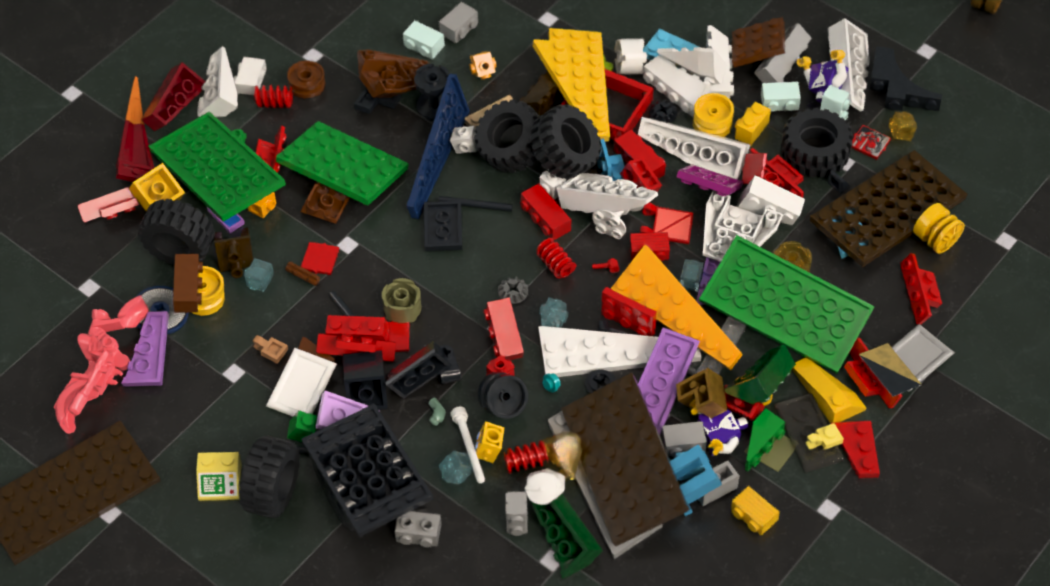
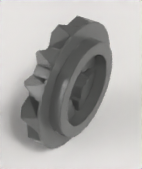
(515, 296)

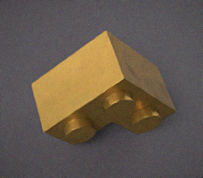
(707, 391)

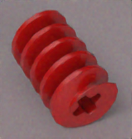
(273, 97)
(555, 258)
(525, 456)

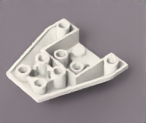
(727, 221)

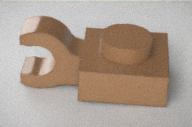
(271, 349)

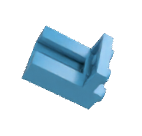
(700, 484)

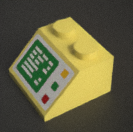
(218, 476)

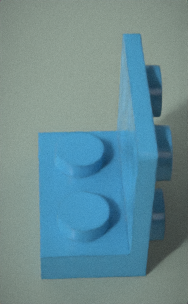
(610, 165)

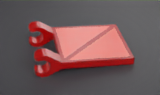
(675, 222)

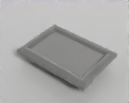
(921, 352)

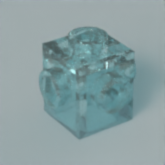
(553, 313)
(456, 467)

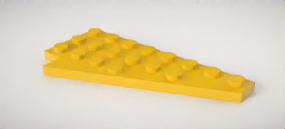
(578, 70)

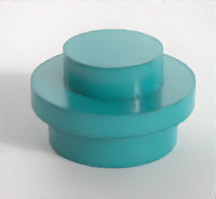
(551, 382)

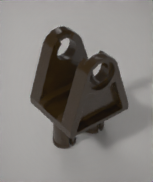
(234, 252)

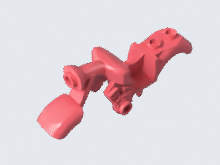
(103, 360)

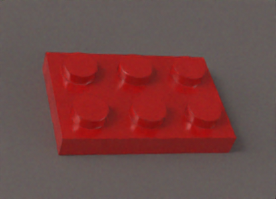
(628, 312)

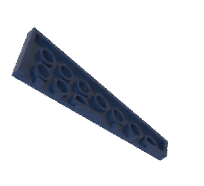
(449, 115)

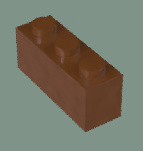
(187, 283)

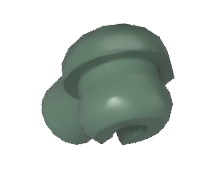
(438, 412)

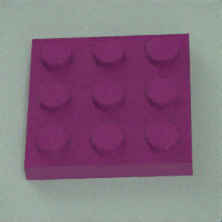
(709, 179)

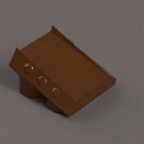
(325, 203)

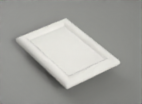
(301, 383)

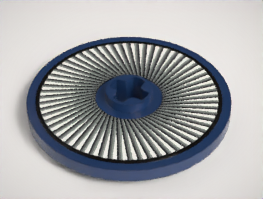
(162, 298)

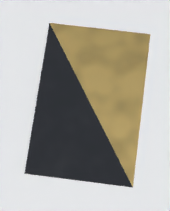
(890, 369)

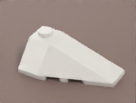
(701, 62)
(220, 89)

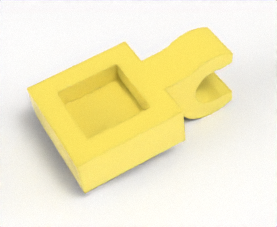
(826, 436)

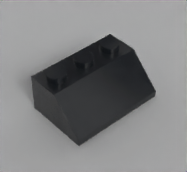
(417, 370)

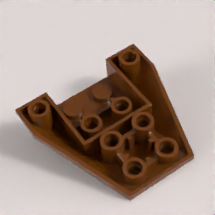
(386, 73)

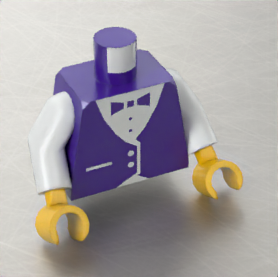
(825, 73)
(721, 431)

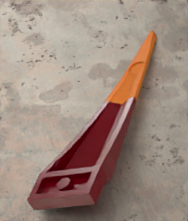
(134, 154)

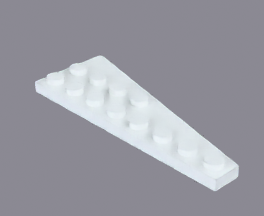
(583, 351)

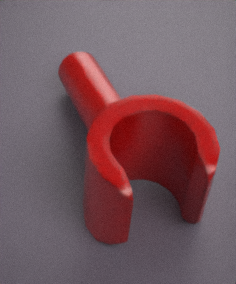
(612, 264)

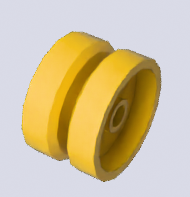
(713, 114)
(212, 292)

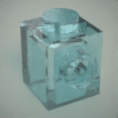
(258, 275)

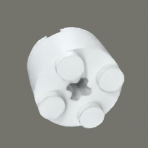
(630, 56)

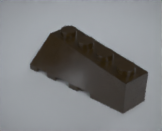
(542, 94)

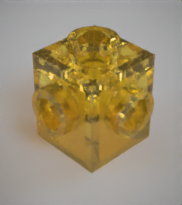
(902, 126)

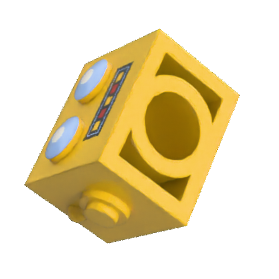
(489, 442)

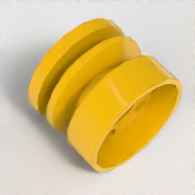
(938, 228)

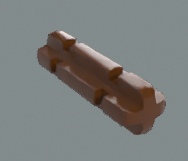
(302, 273)

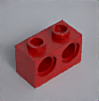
(641, 174)

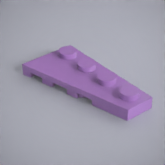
(149, 354)

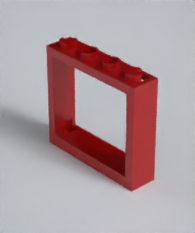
(630, 88)

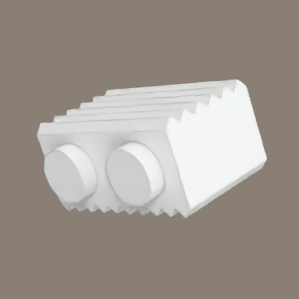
(249, 75)

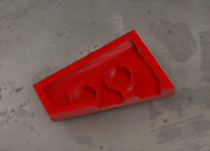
(860, 447)

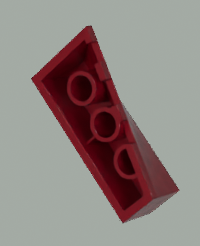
(173, 95)

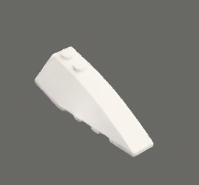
(854, 43)
(697, 147)
(594, 192)

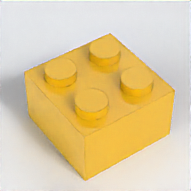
(155, 186)

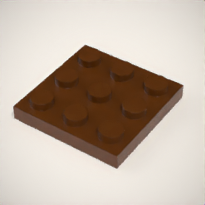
(758, 42)

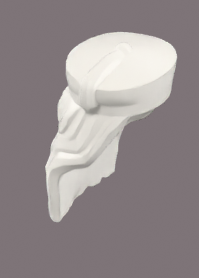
(544, 486)

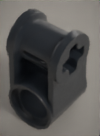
(452, 373)

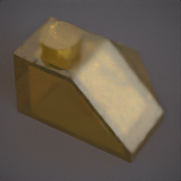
(565, 452)

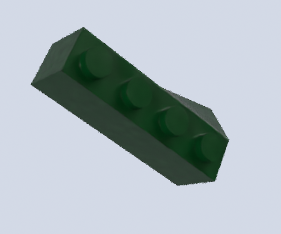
(763, 377)
(568, 535)

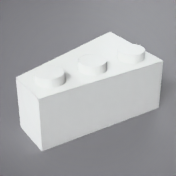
(763, 194)

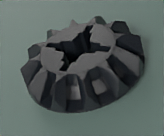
(671, 111)
(597, 377)

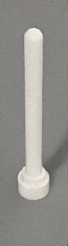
(459, 416)

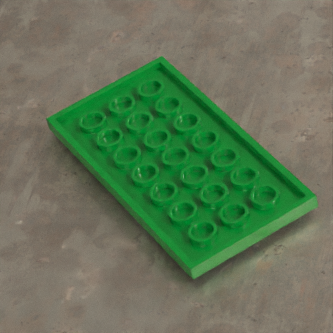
(217, 166)
(786, 304)

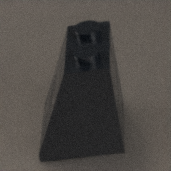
(365, 378)

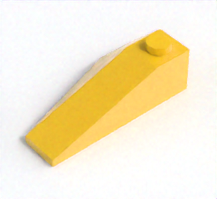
(831, 395)

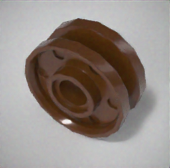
(306, 79)

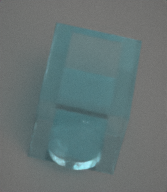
(691, 275)

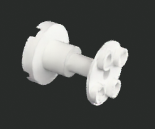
(610, 222)

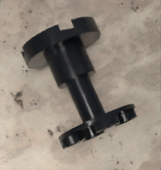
(430, 81)

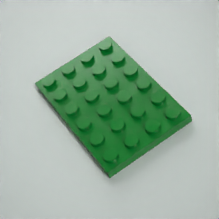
(342, 163)

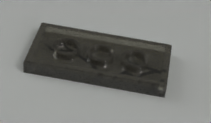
(801, 420)

